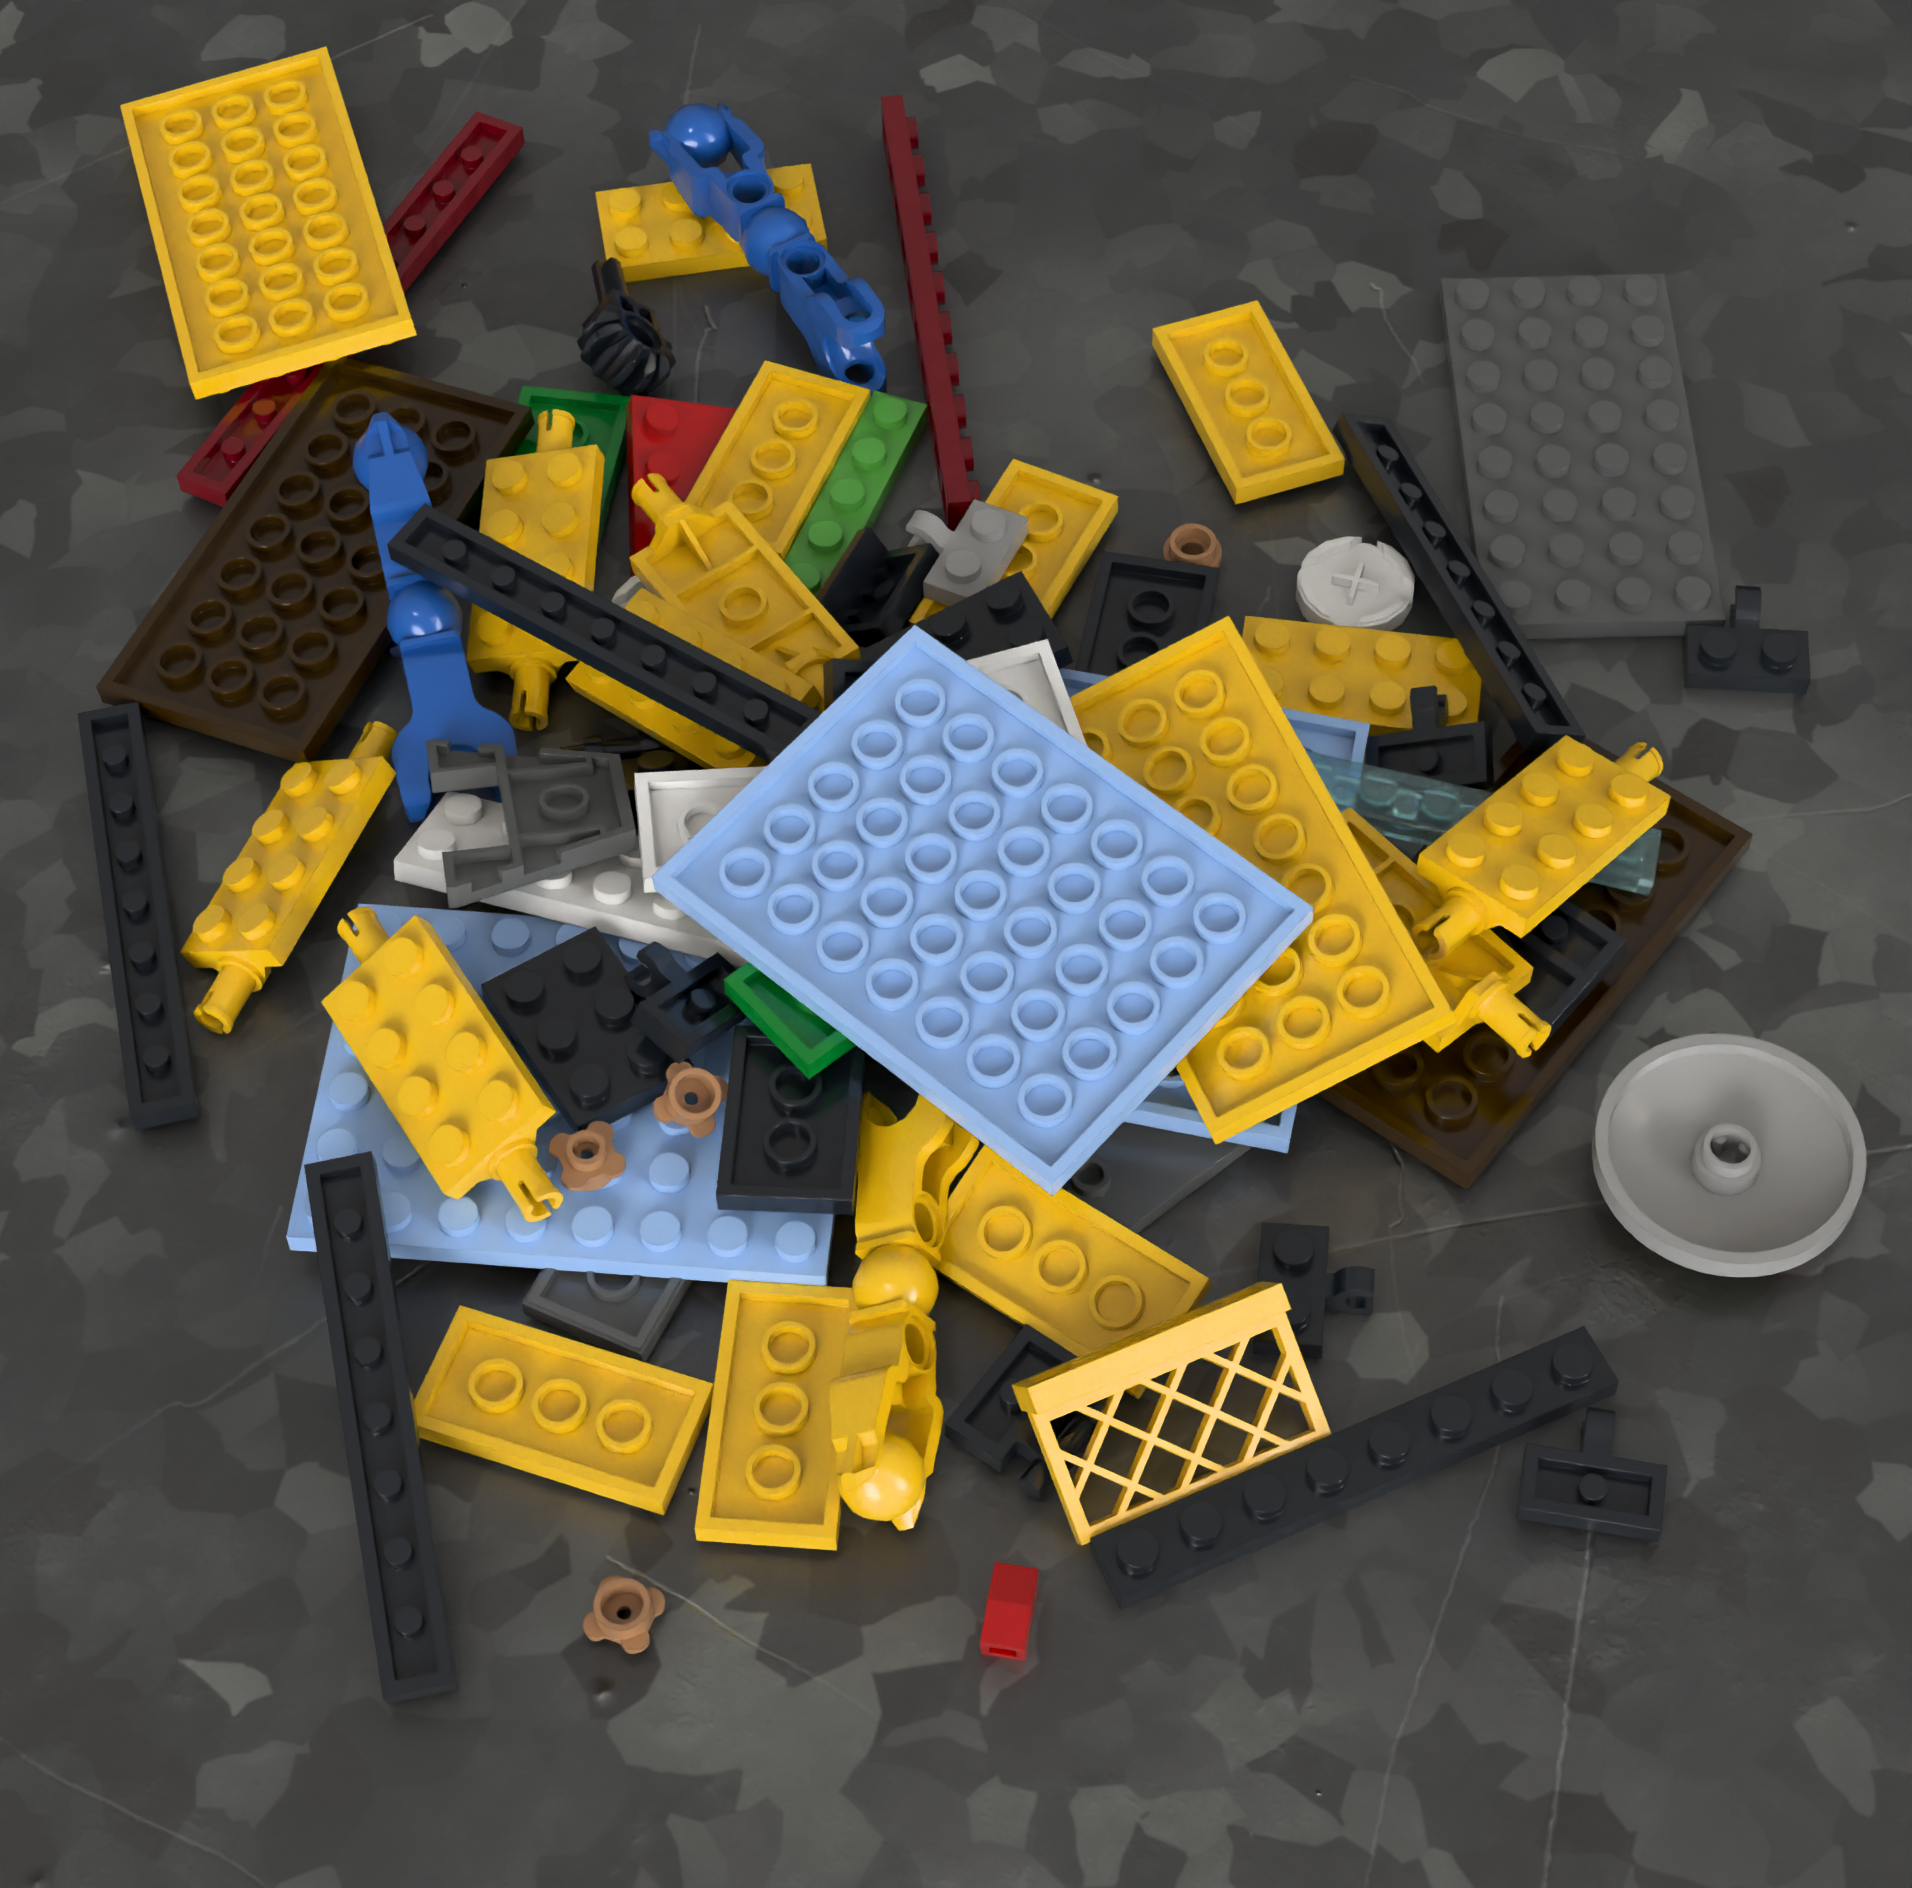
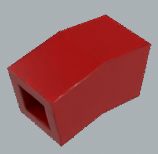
(1009, 1611)

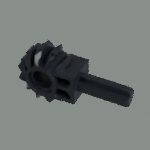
(623, 337)

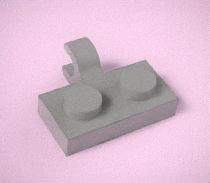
(972, 554)

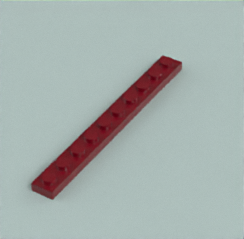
(414, 237)
(931, 328)

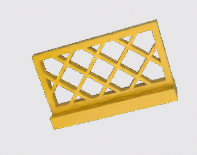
(1150, 1354)

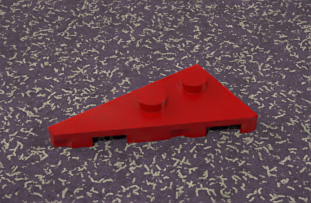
(670, 441)

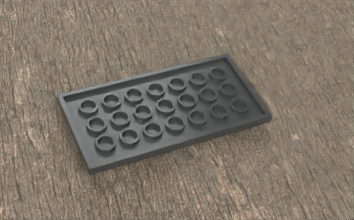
(1579, 454)

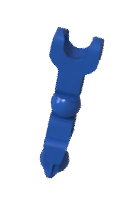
(829, 308)
(421, 621)

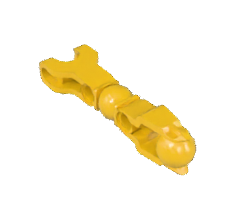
(886, 1397)

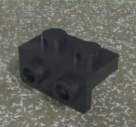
(875, 587)

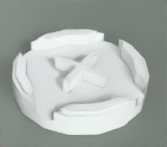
(1355, 585)

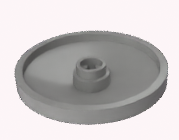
(1728, 1155)

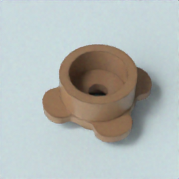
(686, 1080)
(589, 1173)
(618, 1594)

